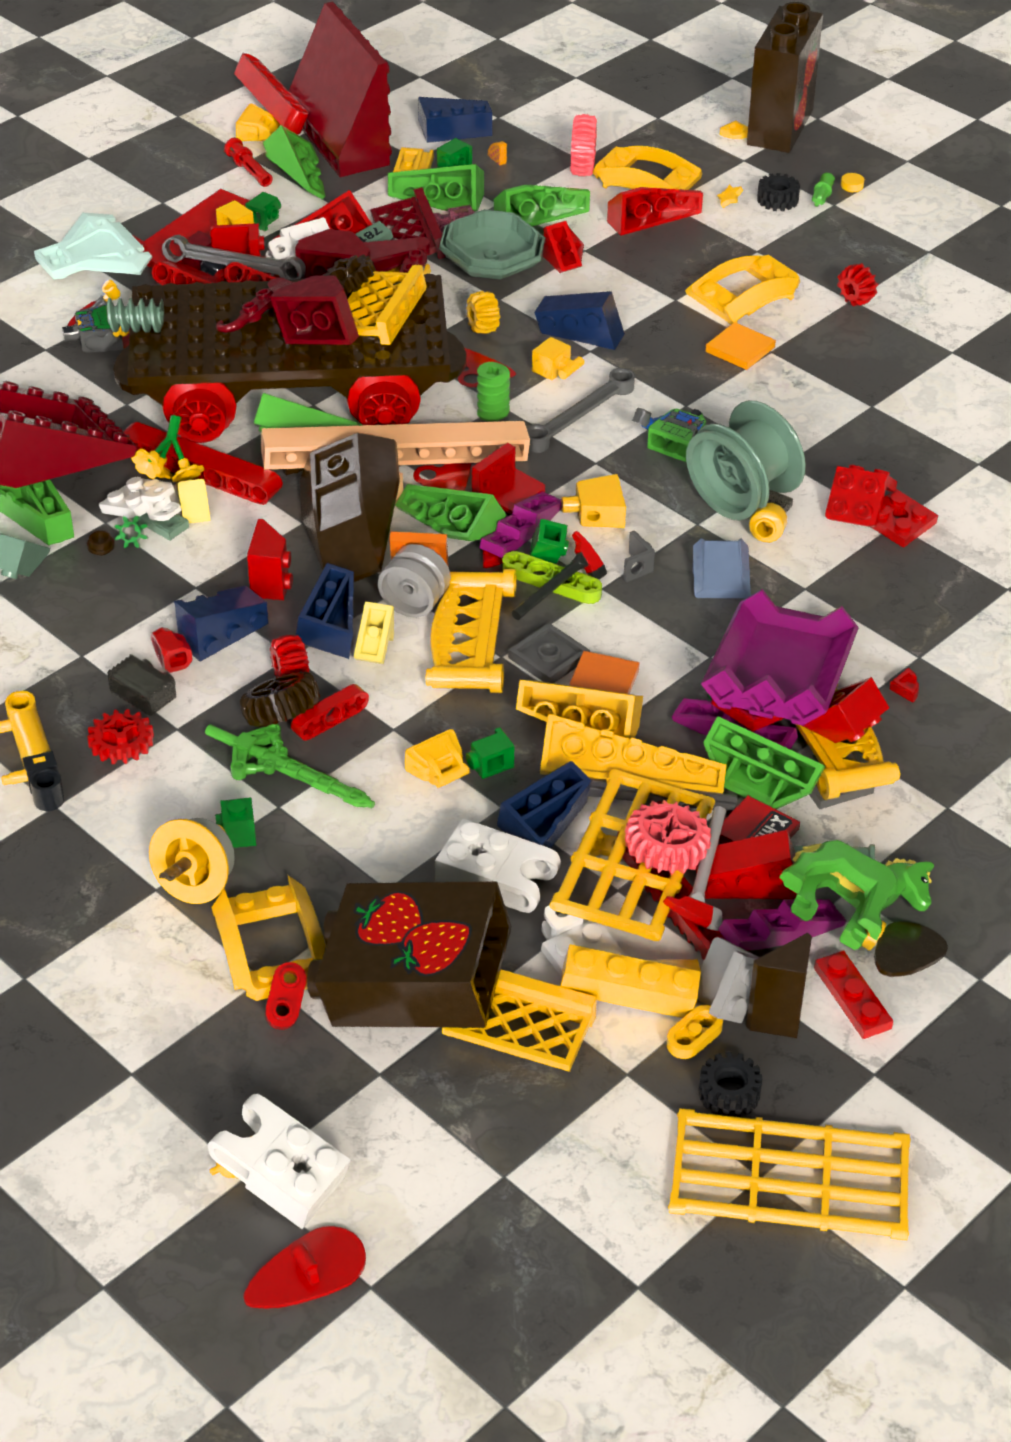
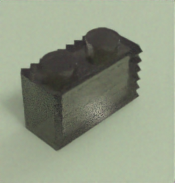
(142, 684)

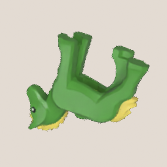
(859, 881)

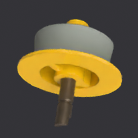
(191, 859)

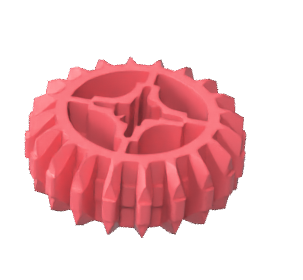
(583, 145)
(667, 837)

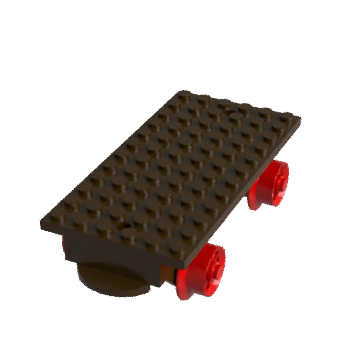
(206, 371)

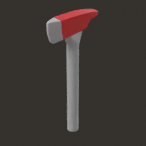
(694, 906)

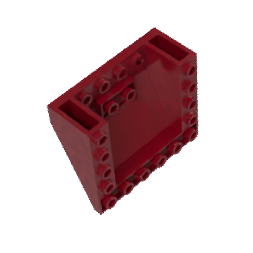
(346, 95)
(54, 436)

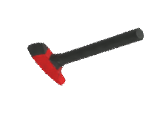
(585, 558)

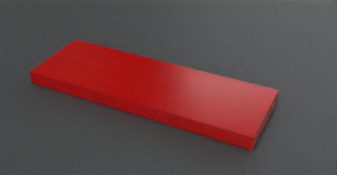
(197, 219)

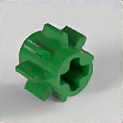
(138, 528)

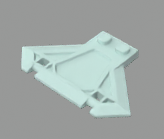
(94, 245)

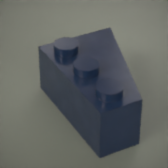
(454, 118)
(581, 318)
(328, 612)
(220, 620)
(546, 806)

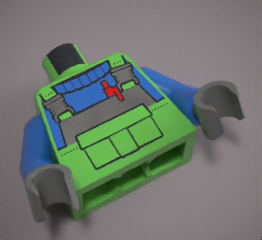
(672, 431)

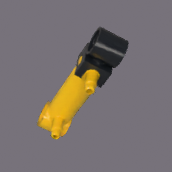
(37, 758)

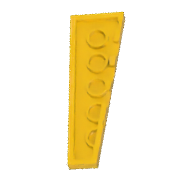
(601, 751)

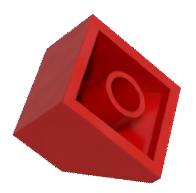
(269, 563)
(850, 712)

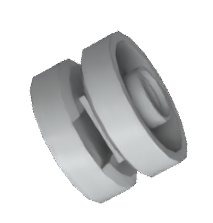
(414, 580)

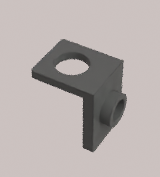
(640, 552)

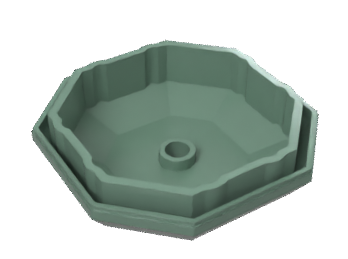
(492, 244)

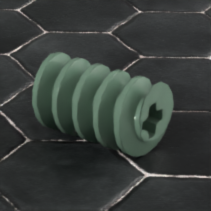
(135, 316)

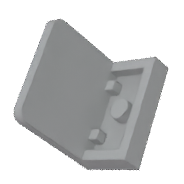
(726, 980)

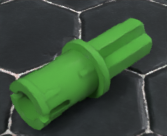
(823, 189)

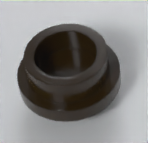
(100, 543)

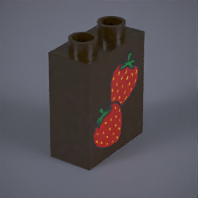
(784, 77)
(412, 955)

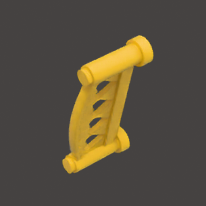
(478, 670)
(848, 775)

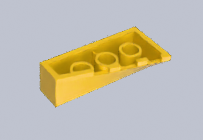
(590, 706)
(647, 985)

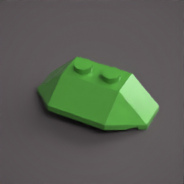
(760, 765)

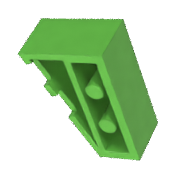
(38, 511)

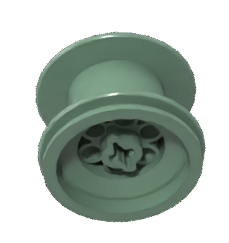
(743, 461)

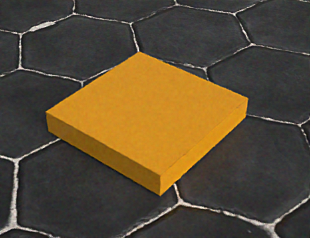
(740, 346)

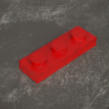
(853, 994)

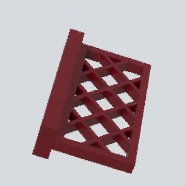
(421, 212)

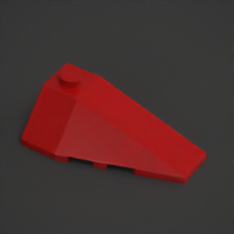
(651, 207)
(341, 214)

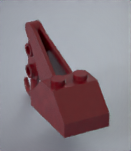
(326, 247)
(306, 311)

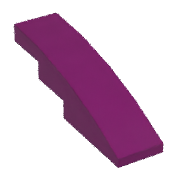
(520, 526)
(701, 714)
(779, 926)

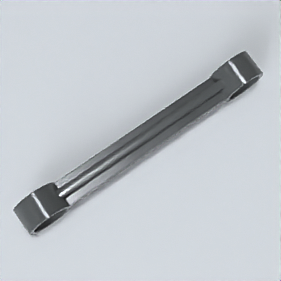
(226, 257)
(620, 383)

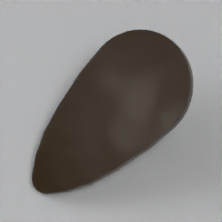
(908, 949)

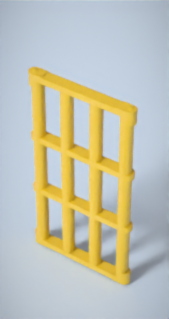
(611, 866)
(826, 1162)

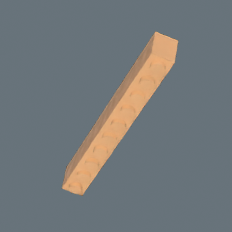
(415, 442)

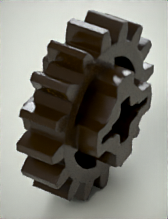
(352, 272)

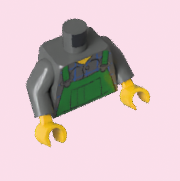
(93, 326)

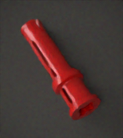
(244, 158)

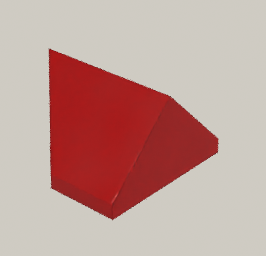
(562, 247)

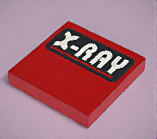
(755, 819)

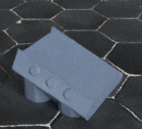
(721, 569)

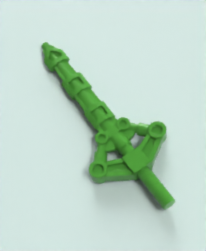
(276, 758)

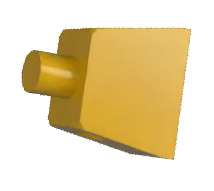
(597, 502)

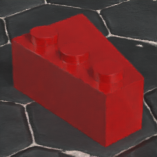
(751, 868)

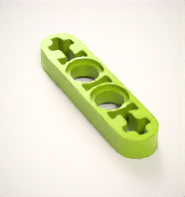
(581, 588)

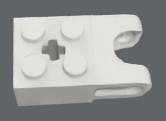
(488, 854)
(282, 1161)

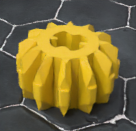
(483, 312)

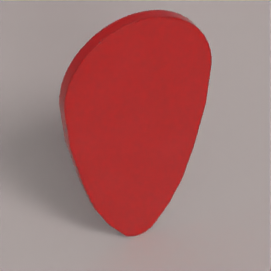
(308, 1269)

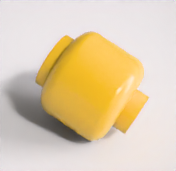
(768, 523)

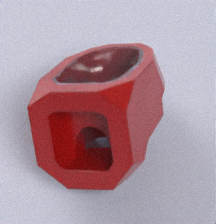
(171, 649)

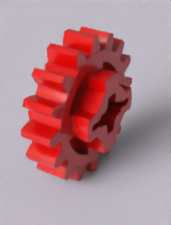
(120, 736)

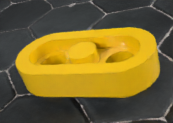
(692, 1034)

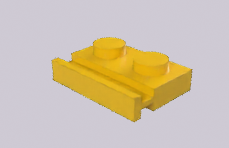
(413, 159)

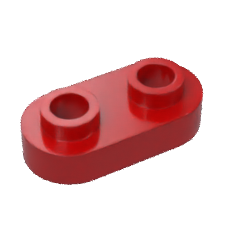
(285, 995)

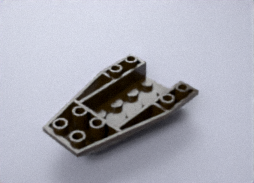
(351, 501)

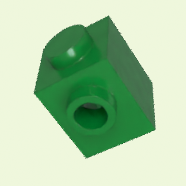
(549, 541)
(238, 821)

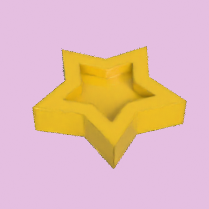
(730, 195)
(603, 844)

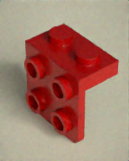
(238, 238)
(499, 477)
(858, 495)

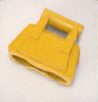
(255, 124)
(437, 759)

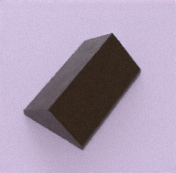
(779, 989)

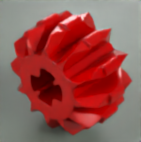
(857, 284)
(288, 655)

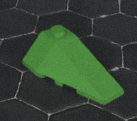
(296, 158)
(442, 186)
(543, 203)
(281, 413)
(452, 512)

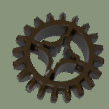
(280, 699)

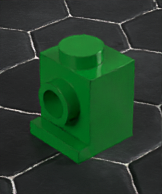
(454, 154)
(267, 209)
(491, 754)

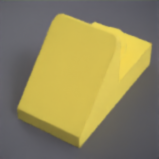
(193, 500)
(375, 632)

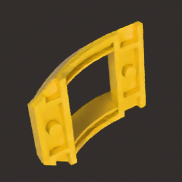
(616, 170)
(776, 283)
(260, 906)

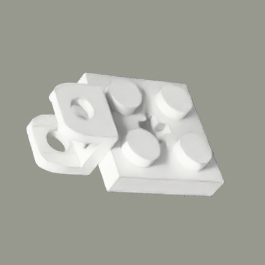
(285, 245)
(140, 497)
(568, 929)

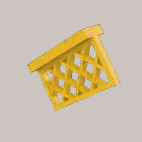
(395, 308)
(532, 996)

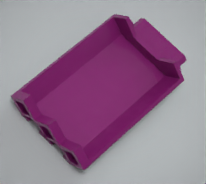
(780, 660)

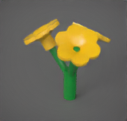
(153, 463)

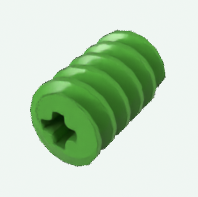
(493, 391)

